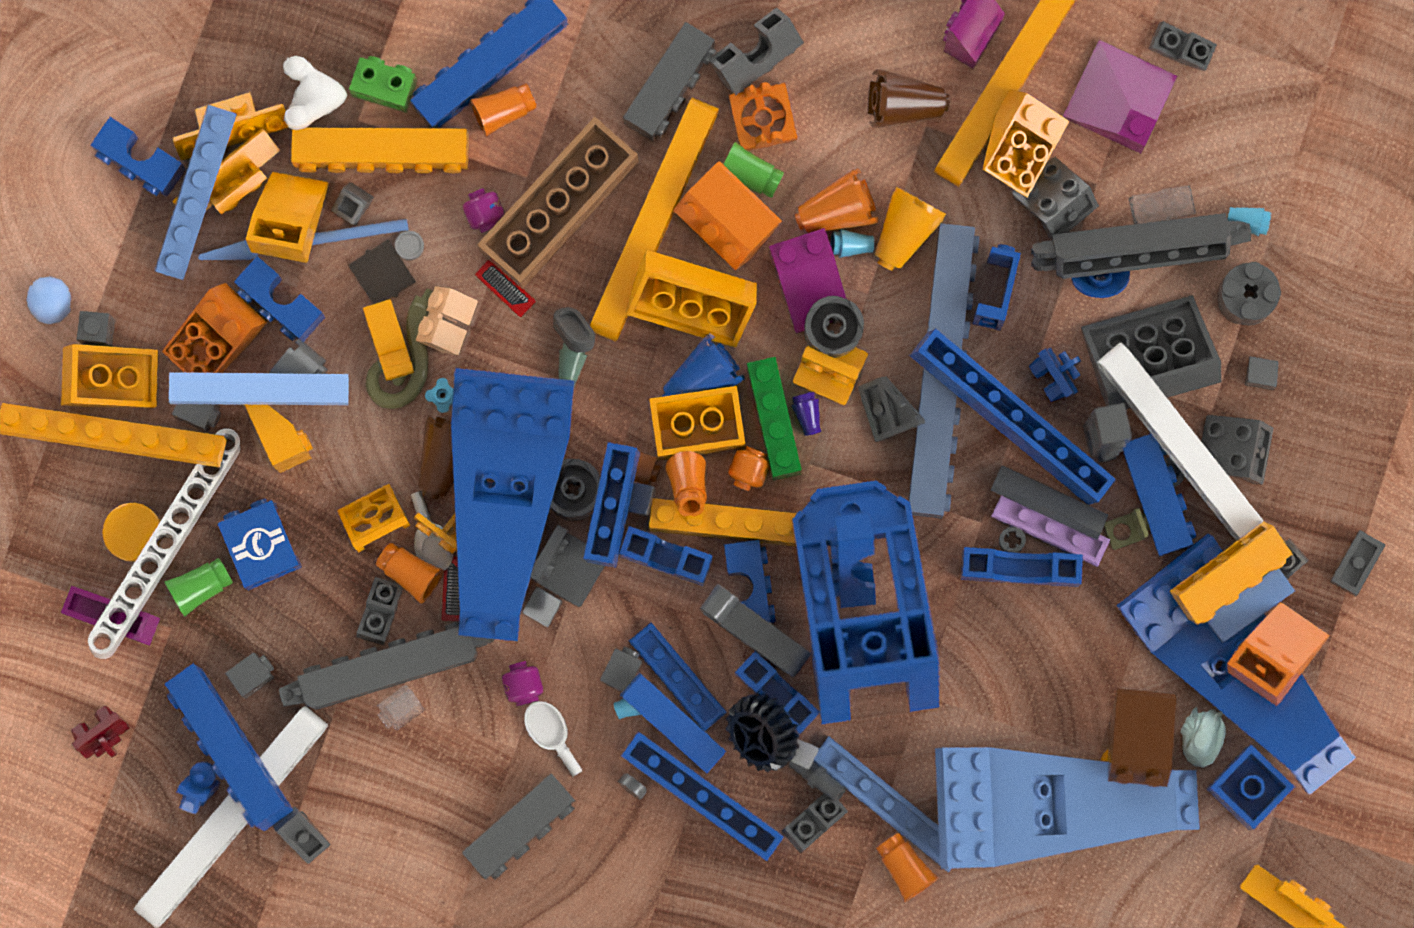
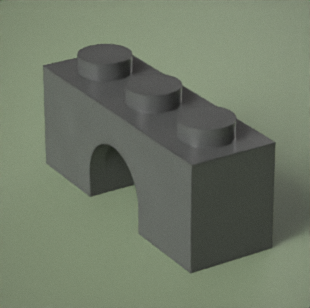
(776, 41)

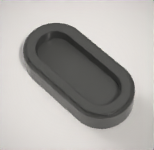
(574, 329)

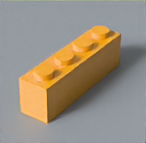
(1231, 573)

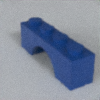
(850, 543)
(1021, 568)

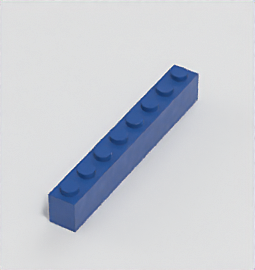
(1012, 417)

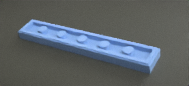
(258, 388)

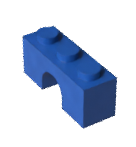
(158, 172)
(258, 284)
(666, 557)
(748, 560)
(763, 678)

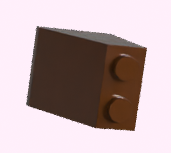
(1141, 737)

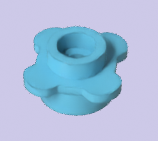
(434, 395)

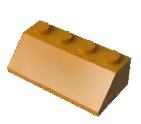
(691, 298)

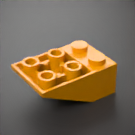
(1022, 141)
(286, 217)

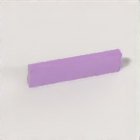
(1050, 531)

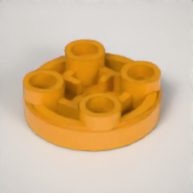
(129, 530)

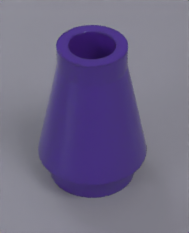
(807, 412)

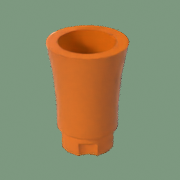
(502, 108)
(687, 478)
(409, 571)
(906, 867)

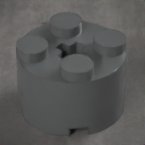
(1245, 278)
(839, 311)
(301, 361)
(579, 506)

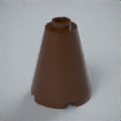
(902, 100)
(436, 465)

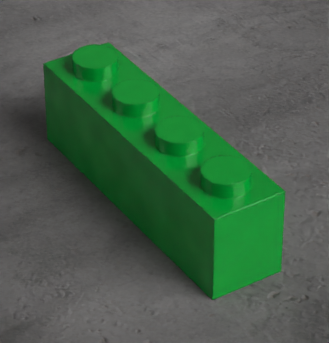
(774, 418)

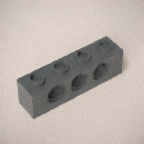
(1107, 432)

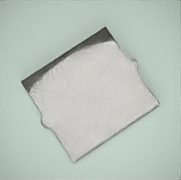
(382, 273)

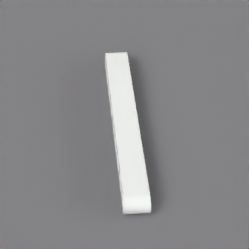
(1179, 441)
(159, 556)
(226, 823)

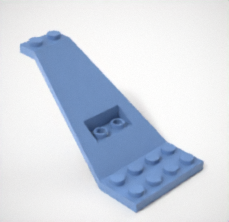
(1031, 806)

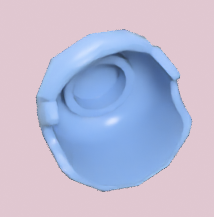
(49, 300)

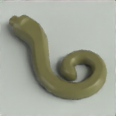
(419, 358)

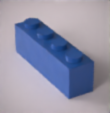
(1157, 495)
(611, 505)

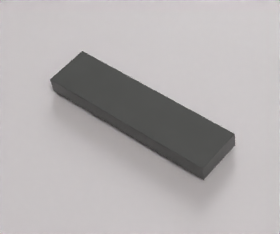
(1049, 502)

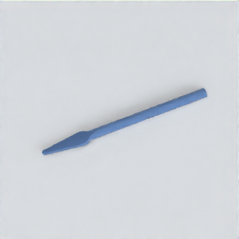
(241, 250)

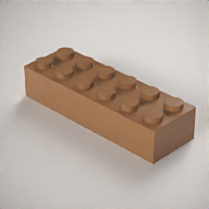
(558, 202)

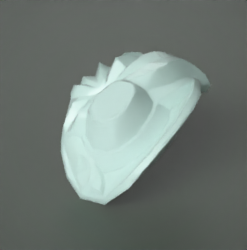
(1202, 737)

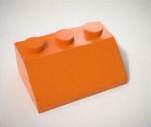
(727, 216)

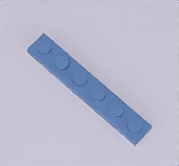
(195, 192)

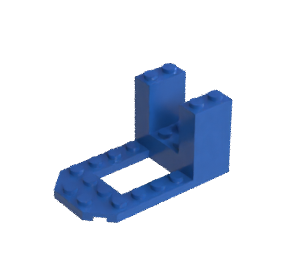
(872, 647)

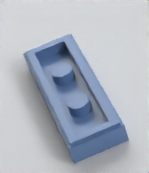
(1250, 605)

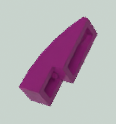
(89, 608)

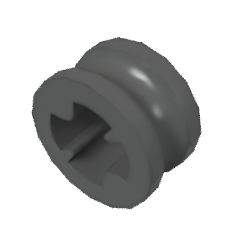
(1019, 534)

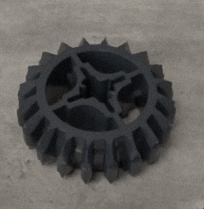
(762, 732)

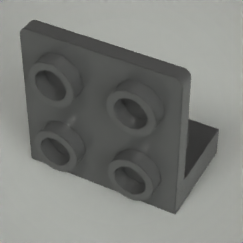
(1059, 198)
(1239, 445)
(564, 569)

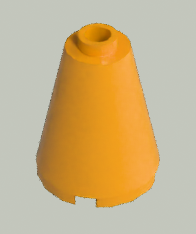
(905, 228)

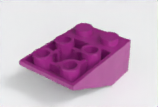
(972, 30)

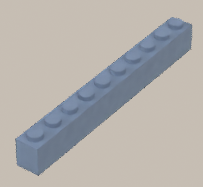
(937, 402)

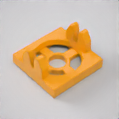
(367, 503)

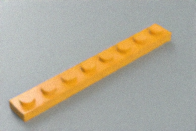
(112, 435)

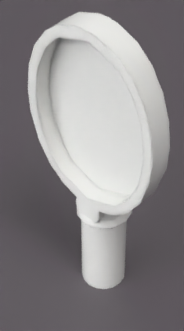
(428, 547)
(549, 731)

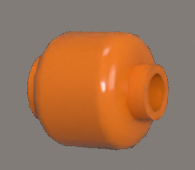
(749, 468)

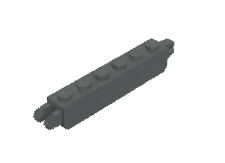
(1139, 246)
(383, 668)

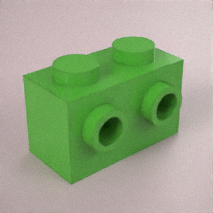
(383, 83)

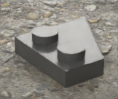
(887, 409)

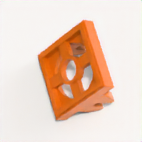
(766, 139)

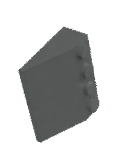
(1166, 342)

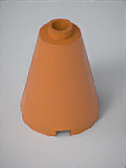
(838, 206)

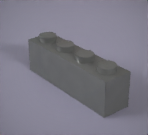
(669, 82)
(518, 827)

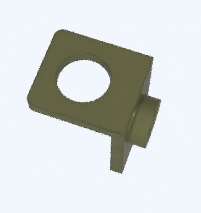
(1138, 529)

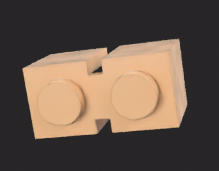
(451, 306)

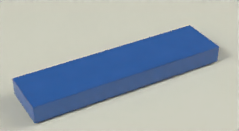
(677, 676)
(673, 723)

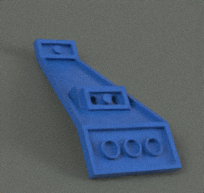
(510, 433)
(1292, 732)

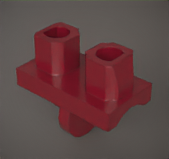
(101, 737)

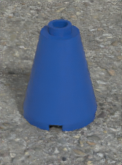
(704, 369)

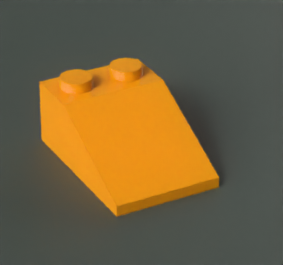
(109, 377)
(280, 438)

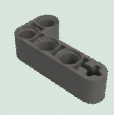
(754, 631)

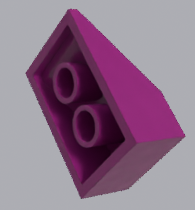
(805, 273)

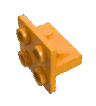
(828, 375)

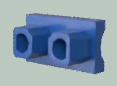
(1063, 384)
(198, 787)

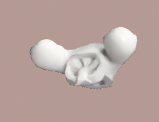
(314, 96)

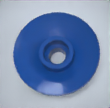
(1102, 285)

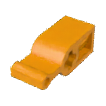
(388, 340)

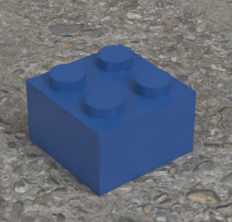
(1250, 787)

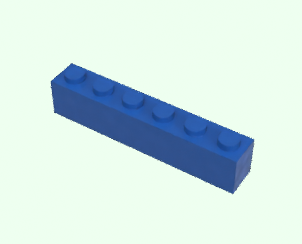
(488, 62)
(228, 747)
(702, 796)

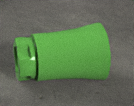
(753, 171)
(198, 585)

